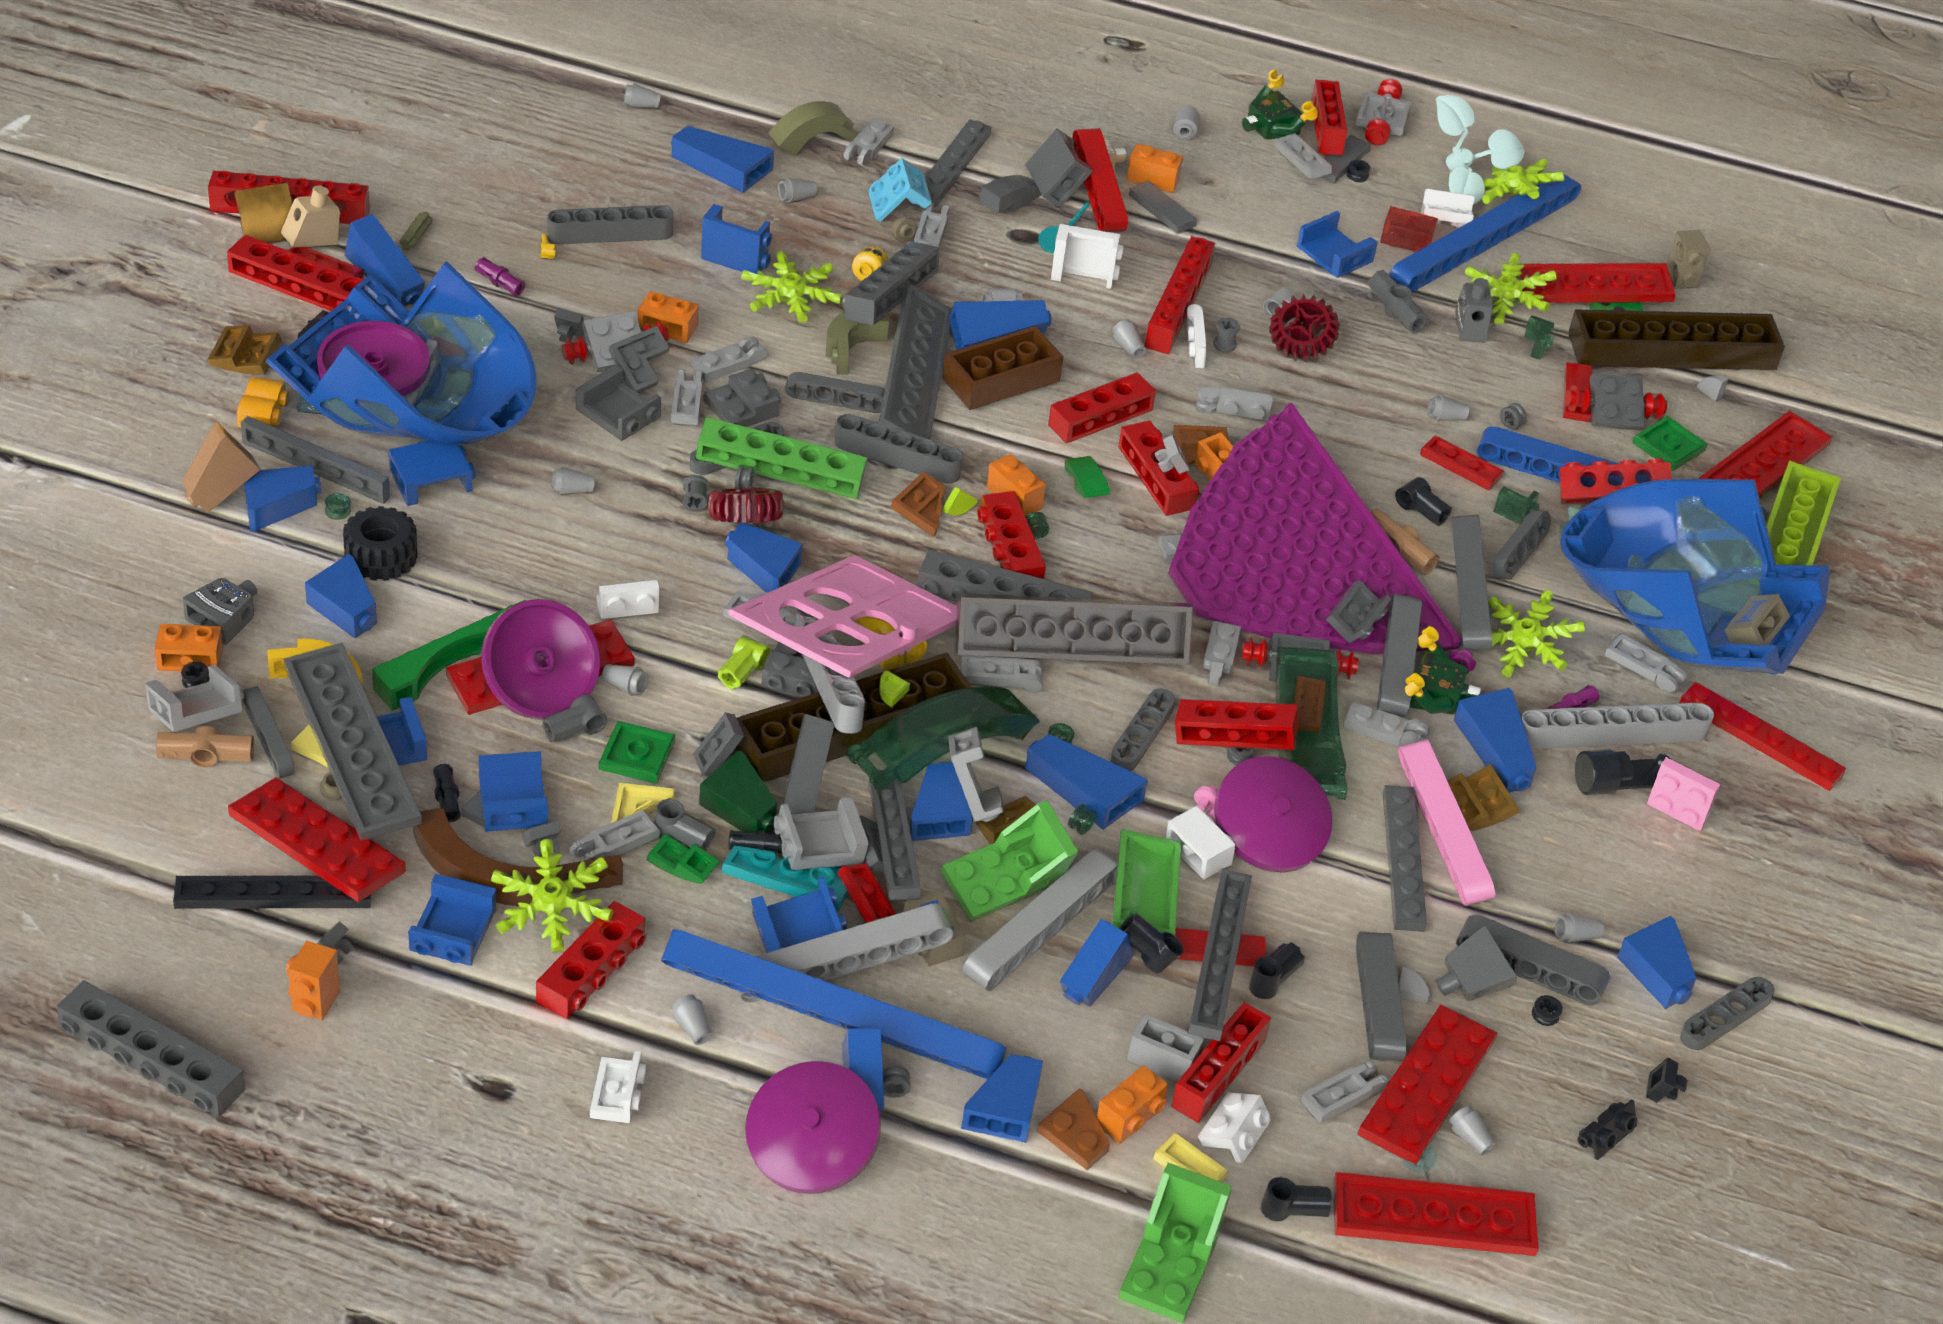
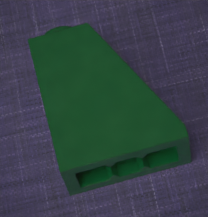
(739, 796)

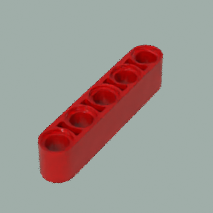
(1102, 182)

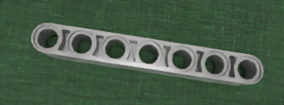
(838, 692)
(1617, 725)
(1041, 919)
(865, 945)

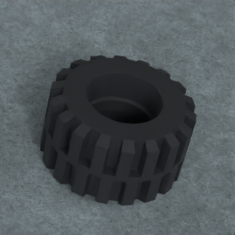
(381, 542)

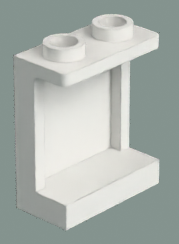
(1086, 253)

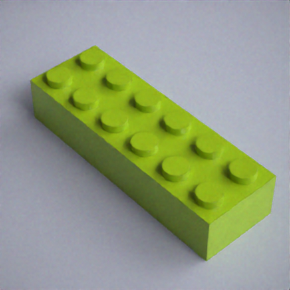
(1800, 514)

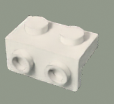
(1448, 206)
(628, 599)
(616, 1088)
(1236, 1124)

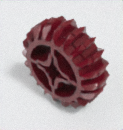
(1313, 317)
(746, 505)

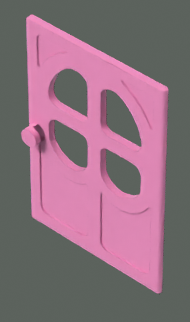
(871, 593)

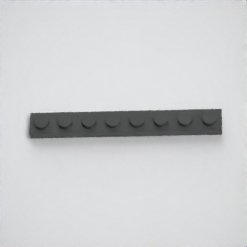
(1220, 955)

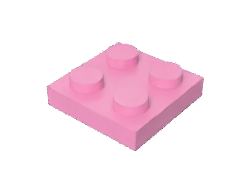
(1683, 794)

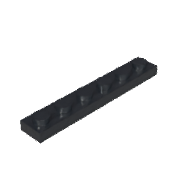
(260, 892)

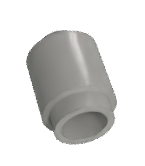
(1186, 122)
(1003, 294)

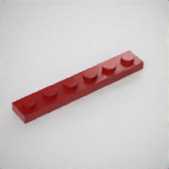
(1767, 738)

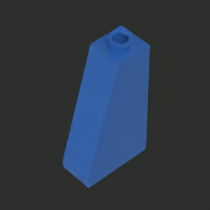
(723, 157)
(378, 255)
(988, 320)
(1498, 736)
(1085, 779)

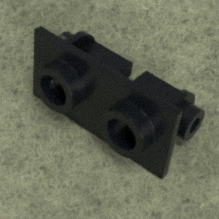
(1613, 1127)

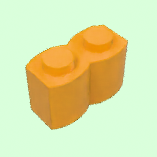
(263, 401)

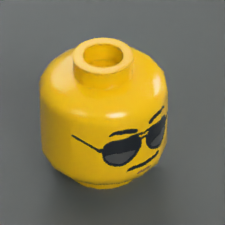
(868, 261)

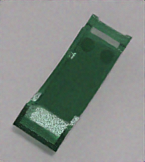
(922, 731)
(1319, 752)

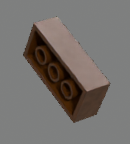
(1002, 367)

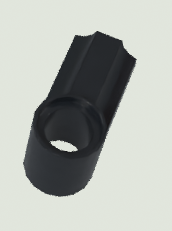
(1418, 495)
(1156, 948)
(1274, 970)
(1286, 1199)

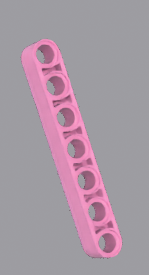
(1446, 823)

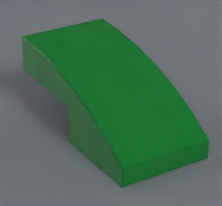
(1087, 476)
(685, 863)

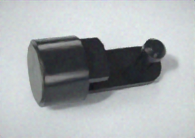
(1612, 771)

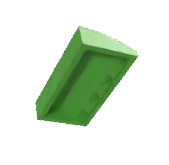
(1147, 880)

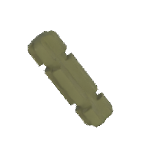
(415, 230)

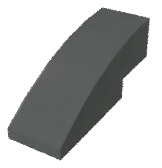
(1009, 193)

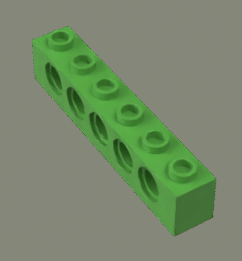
(781, 457)

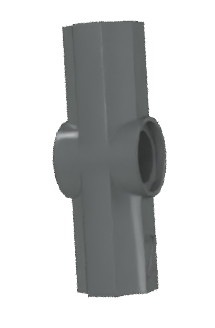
(1398, 301)

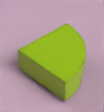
(959, 503)
(892, 688)

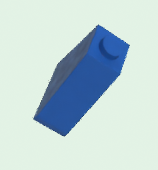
(280, 494)
(763, 556)
(343, 597)
(940, 806)
(1660, 962)
(1097, 964)
(864, 1057)
(1005, 1100)

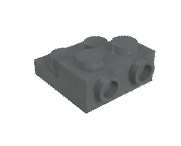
(744, 399)
(788, 672)

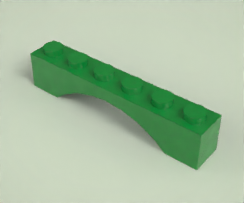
(412, 671)

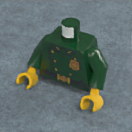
(1274, 114)
(1439, 679)

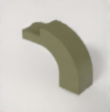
(809, 120)
(845, 333)

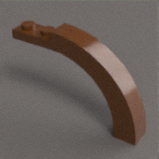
(456, 859)

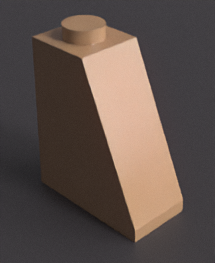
(218, 469)

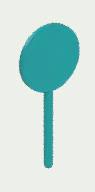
(1048, 236)

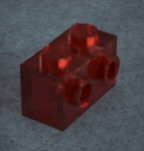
(1408, 229)

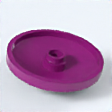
(386, 346)
(540, 658)
(1273, 814)
(813, 1127)

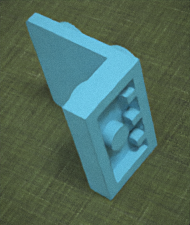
(895, 185)

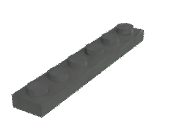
(955, 159)
(325, 463)
(895, 842)
(1404, 859)

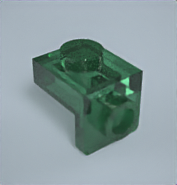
(1540, 332)
(1514, 505)

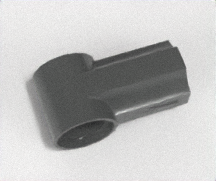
(581, 716)
(681, 826)

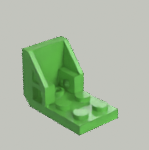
(1016, 866)
(1176, 1242)

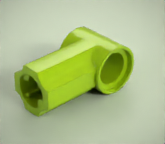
(746, 657)

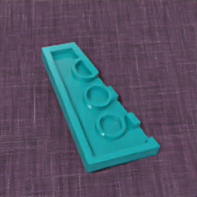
(775, 873)

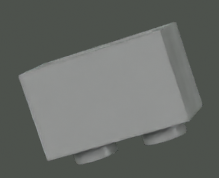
(1163, 1047)

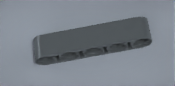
(610, 224)
(898, 448)
(1399, 654)
(1543, 962)
(1381, 996)

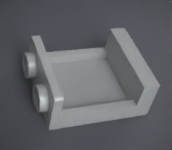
(195, 704)
(964, 749)
(822, 837)

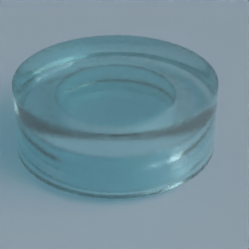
(1424, 1164)

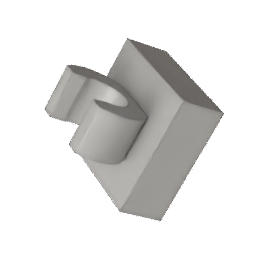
(1171, 456)

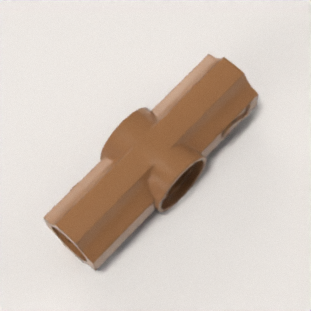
(1407, 543)
(205, 746)

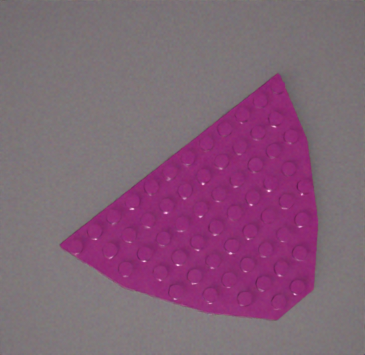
(1286, 541)

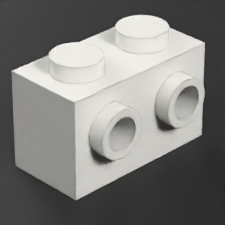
(1202, 842)

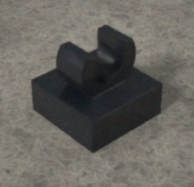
(1665, 1082)

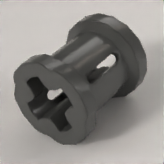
(1227, 331)
(695, 498)

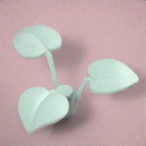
(1505, 148)

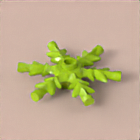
(1519, 180)
(791, 287)
(1509, 288)
(1529, 633)
(551, 895)

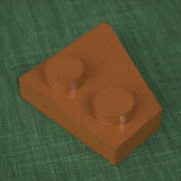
(1188, 437)
(921, 502)
(1076, 1130)

